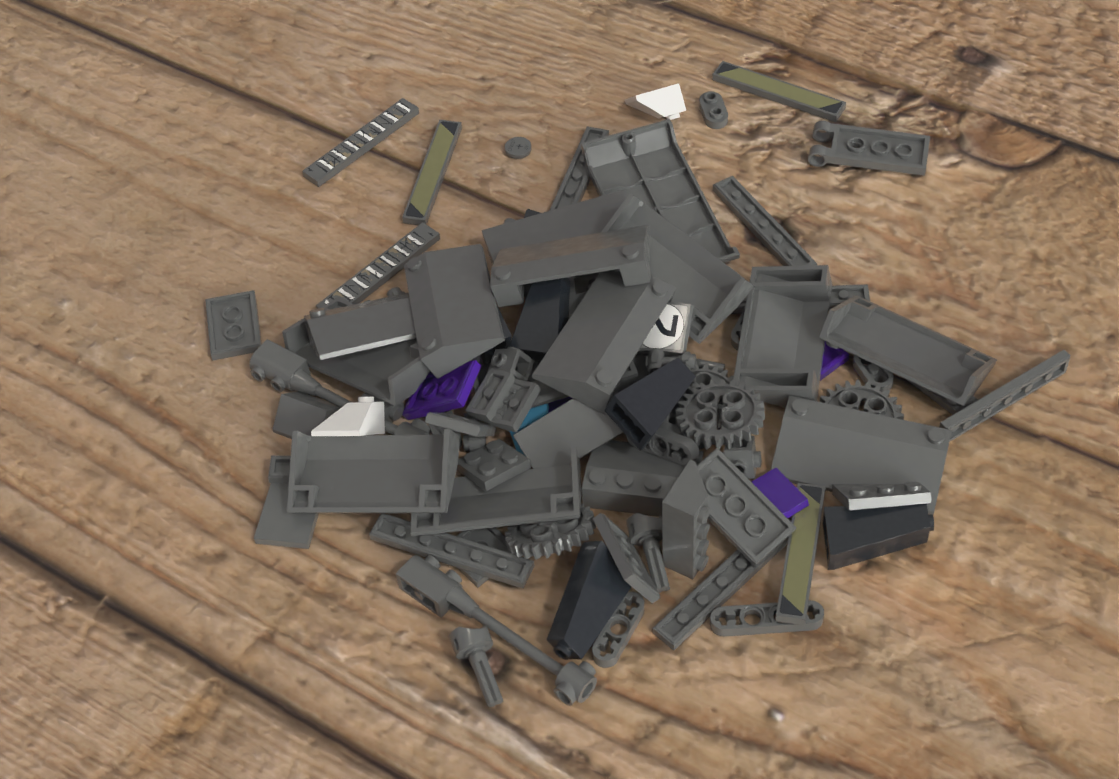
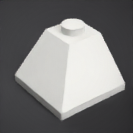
(660, 103)
(354, 419)

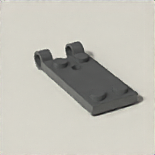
(876, 149)

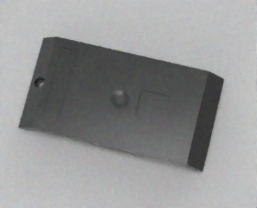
(655, 171)

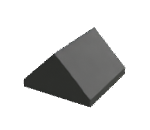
(301, 413)

